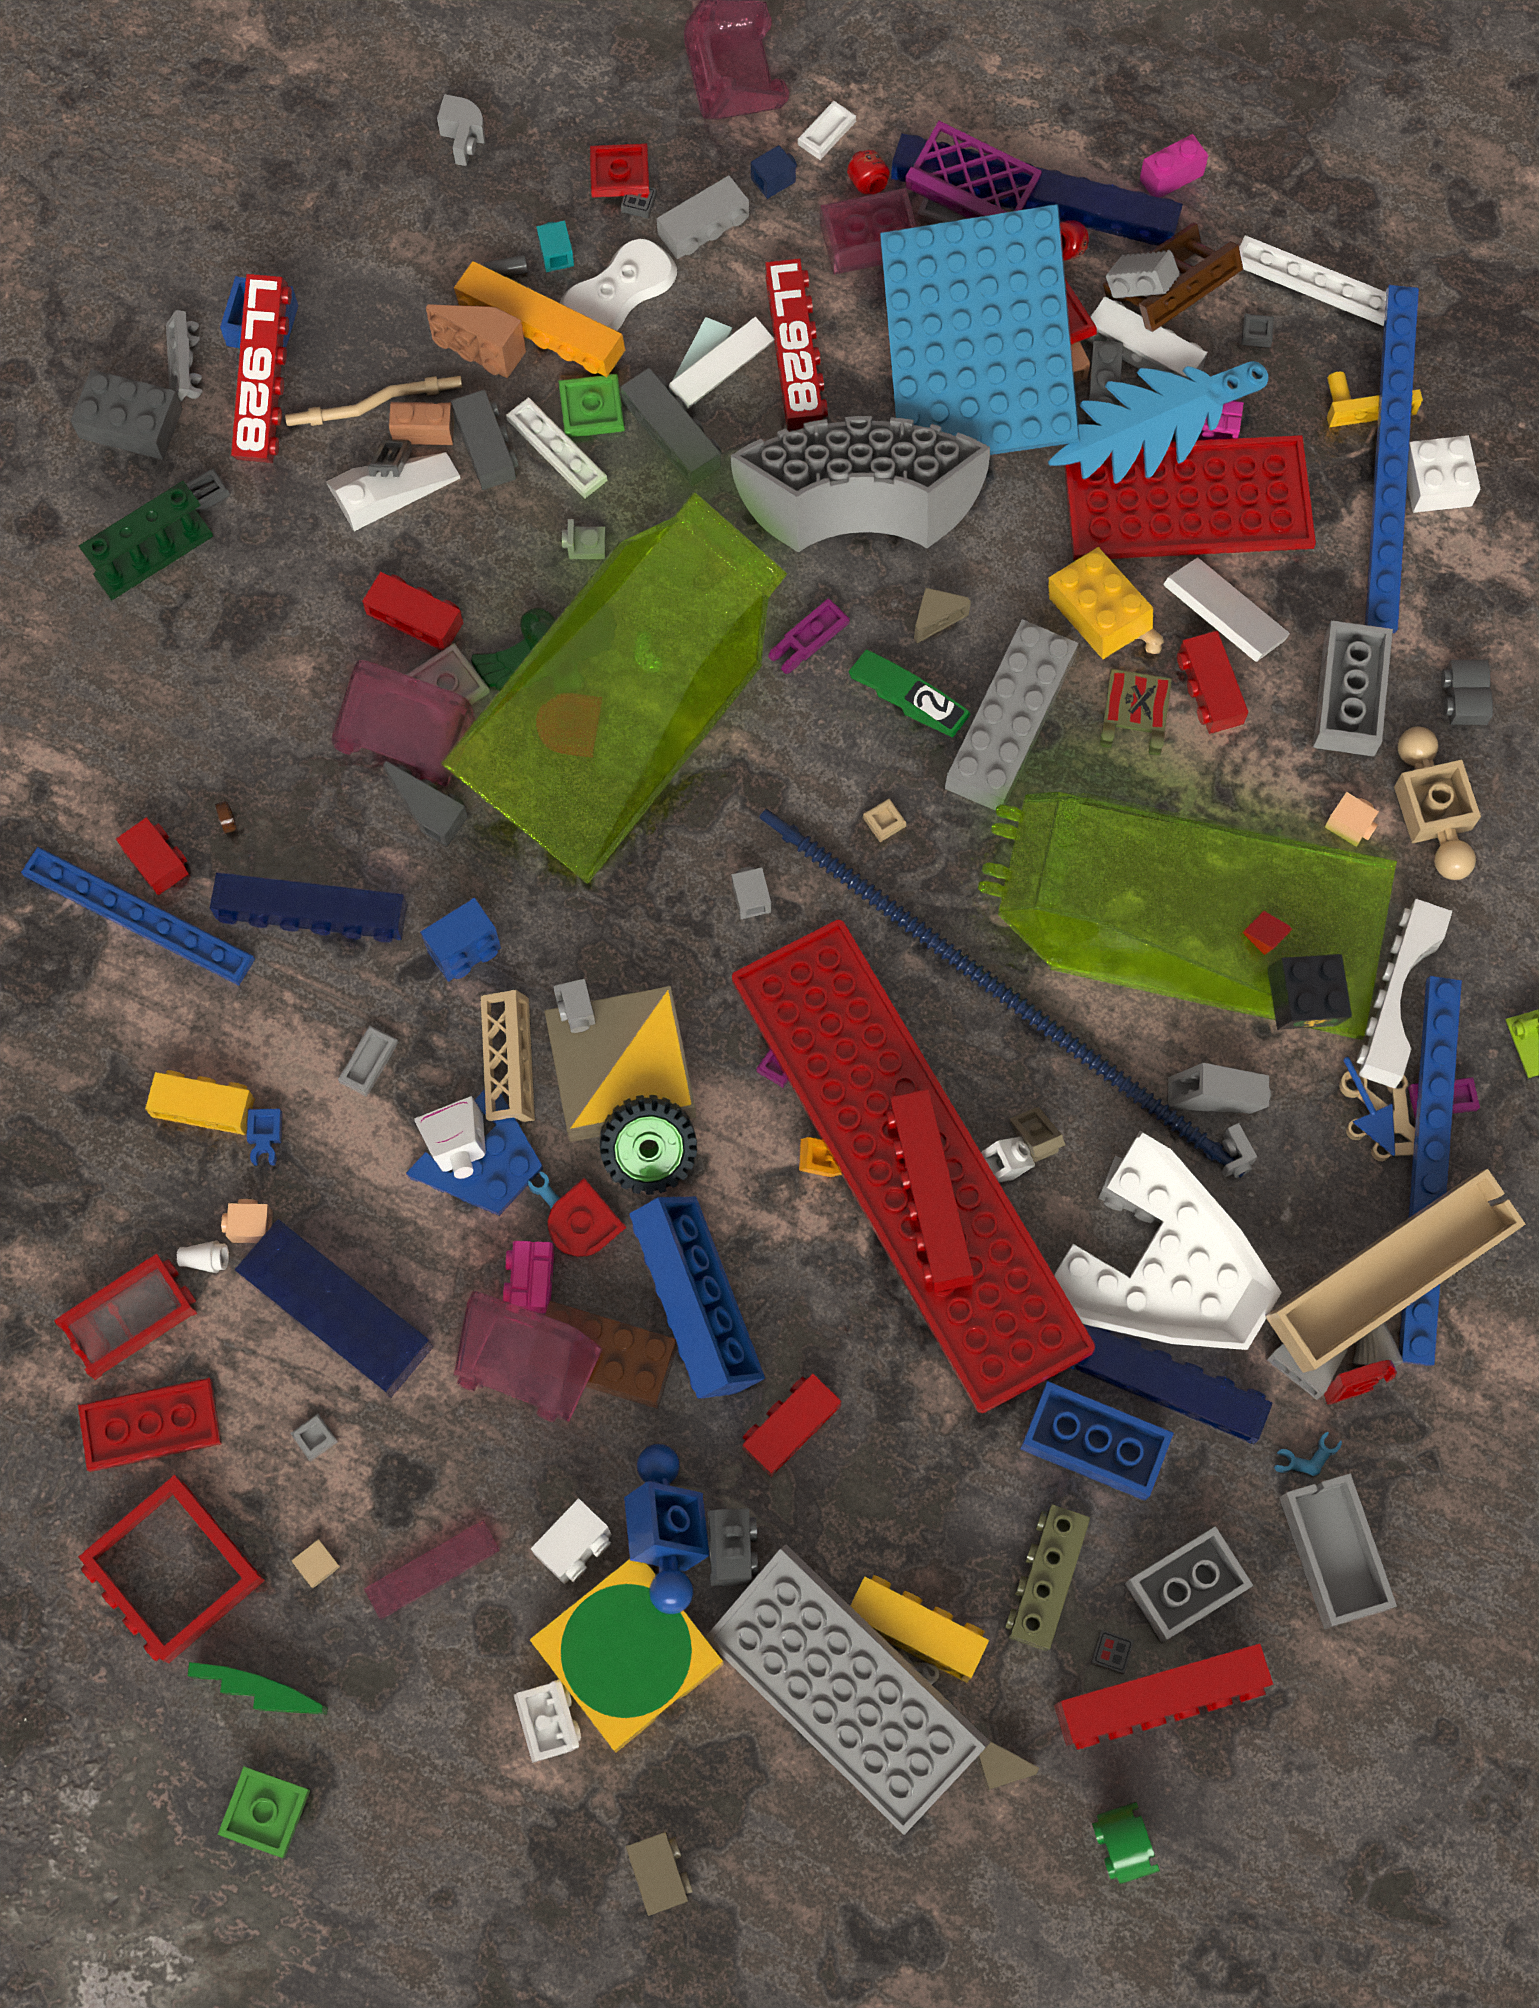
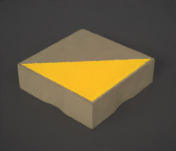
(624, 1055)

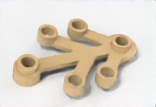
(1400, 1115)

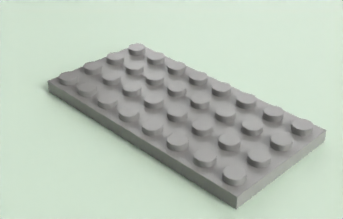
(846, 1689)

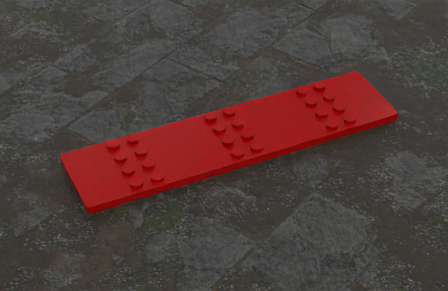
(845, 1061)

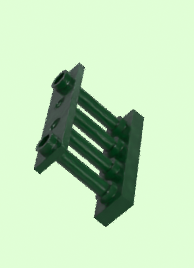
(146, 540)

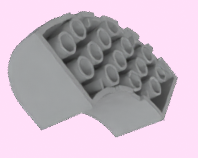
(860, 480)

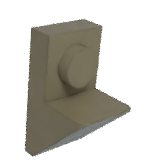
(1038, 1133)

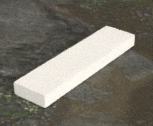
(721, 362)
(556, 447)

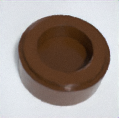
(226, 817)

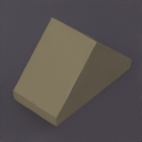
(938, 612)
(1003, 1767)

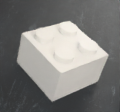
(1442, 474)
(572, 1542)

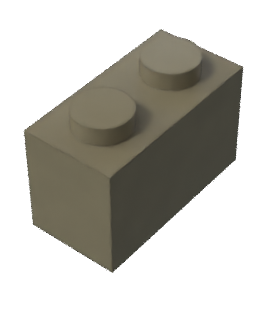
(658, 1873)

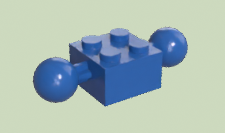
(666, 1528)

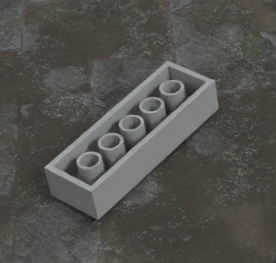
(1011, 715)

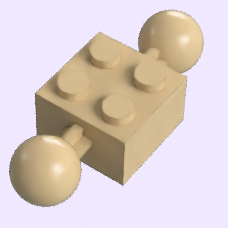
(1437, 802)

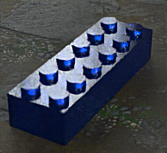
(334, 1308)

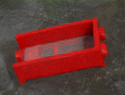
(127, 1315)

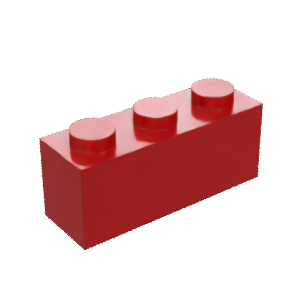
(413, 611)
(1212, 682)
(790, 1424)

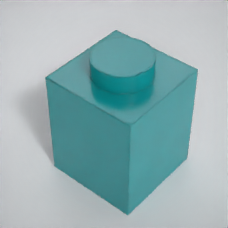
(555, 246)

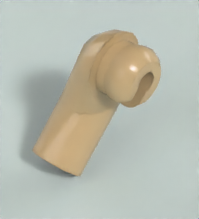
(1153, 641)

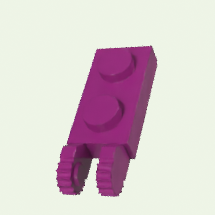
(810, 634)

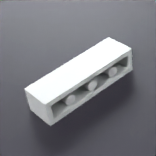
(1141, 347)

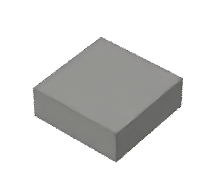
(314, 1437)

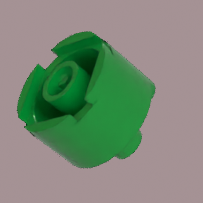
(1126, 1843)

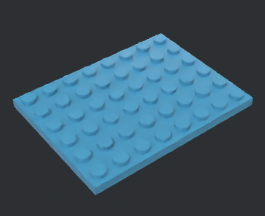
(983, 329)

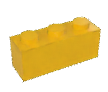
(200, 1102)

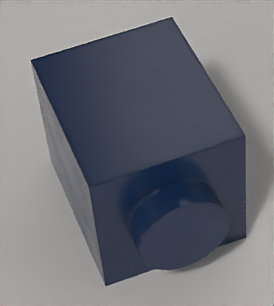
(773, 171)

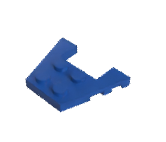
(496, 1176)

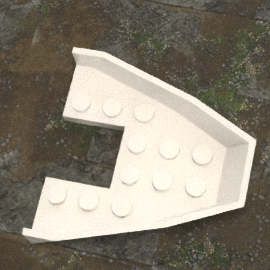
(1194, 1279)

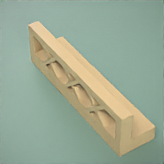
(518, 1056)

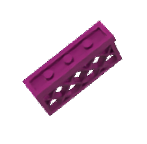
(956, 197)

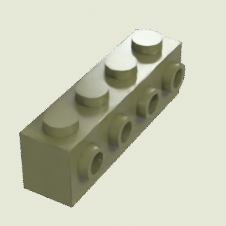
(1048, 1578)

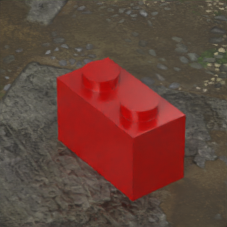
(152, 856)

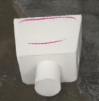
(454, 1136)

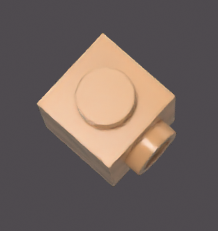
(1353, 819)
(246, 1221)

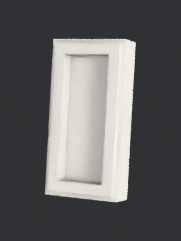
(826, 130)

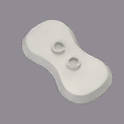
(633, 275)

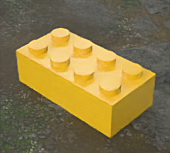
(919, 1630)

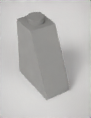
(1218, 1090)

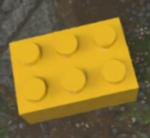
(1100, 603)

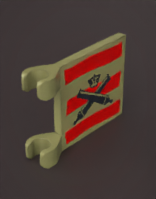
(1137, 704)

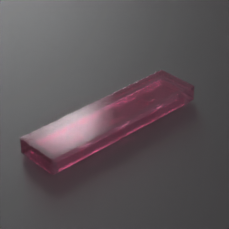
(431, 1569)

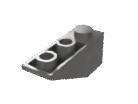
(432, 811)

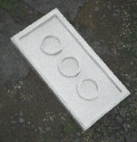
(1226, 609)

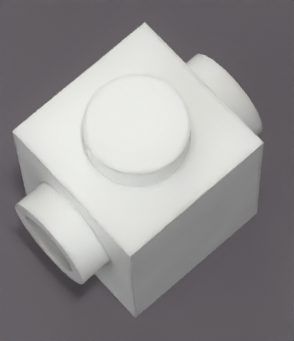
(1008, 1158)

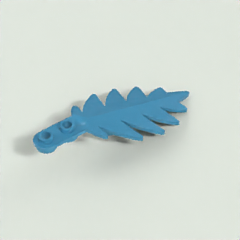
(1154, 417)

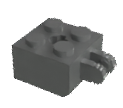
(730, 1547)

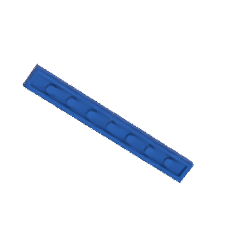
(138, 916)

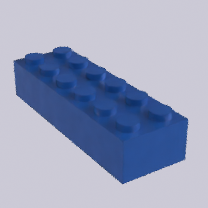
(696, 1296)

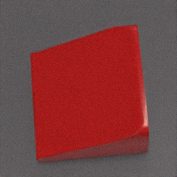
(1266, 932)

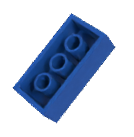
(1096, 1441)

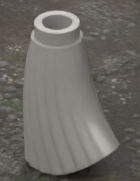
(1376, 1347)

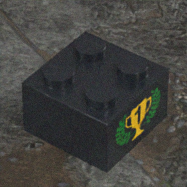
(1309, 991)

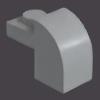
(464, 122)

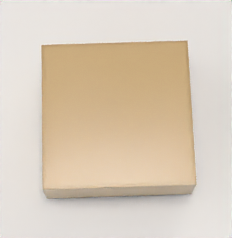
(884, 820)
(315, 1563)

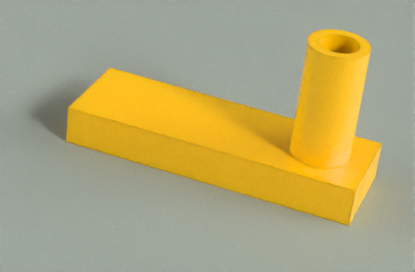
(1353, 411)

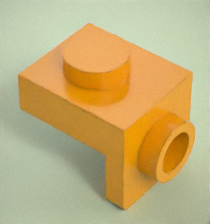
(816, 1158)

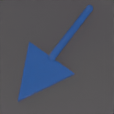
(1378, 1123)

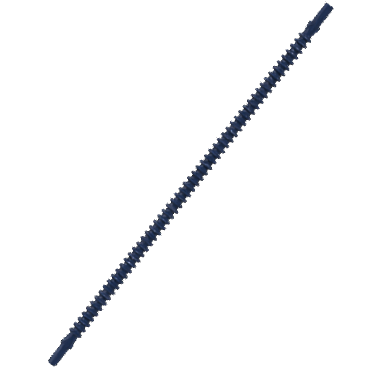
(792, 835)

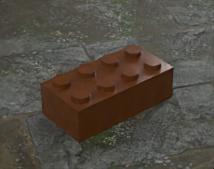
(632, 1359)

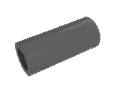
(508, 266)

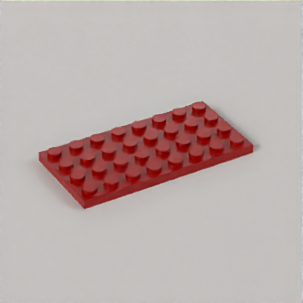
(1214, 502)

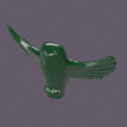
(499, 666)

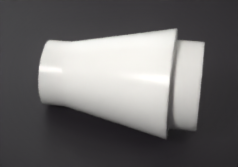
(205, 1256)

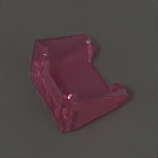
(730, 59)
(401, 719)
(524, 1356)

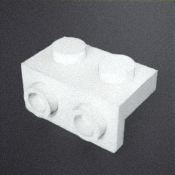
(547, 1721)

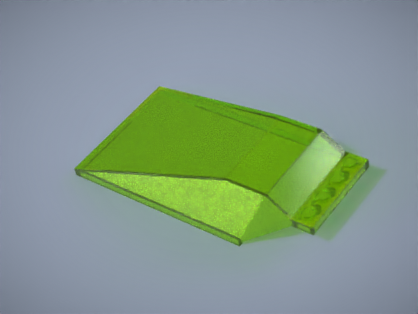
(622, 686)

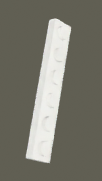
(1313, 280)

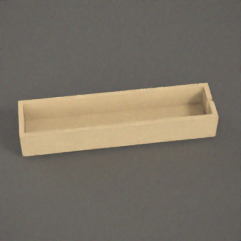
(1394, 1271)

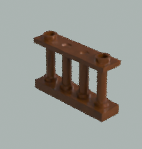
(1193, 283)

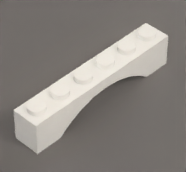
(1388, 1047)

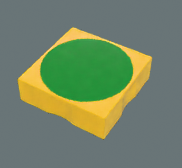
(625, 1655)

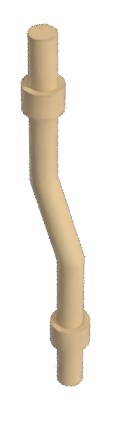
(317, 415)

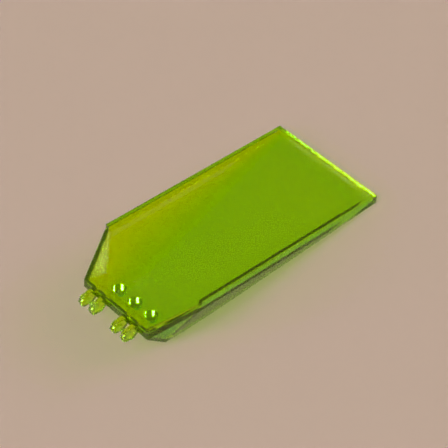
(1166, 898)

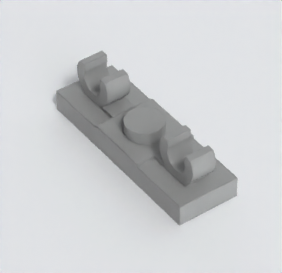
(180, 356)

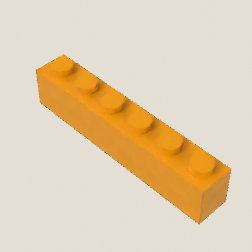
(543, 319)

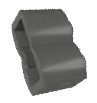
(1468, 692)

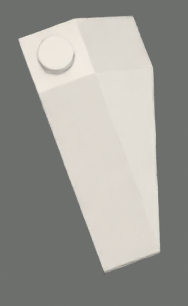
(373, 497)

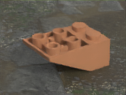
(479, 335)

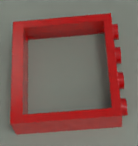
(116, 1598)

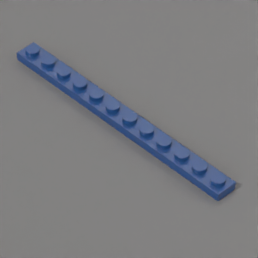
(1392, 457)
(1431, 1146)

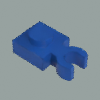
(263, 1129)

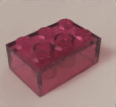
(854, 228)

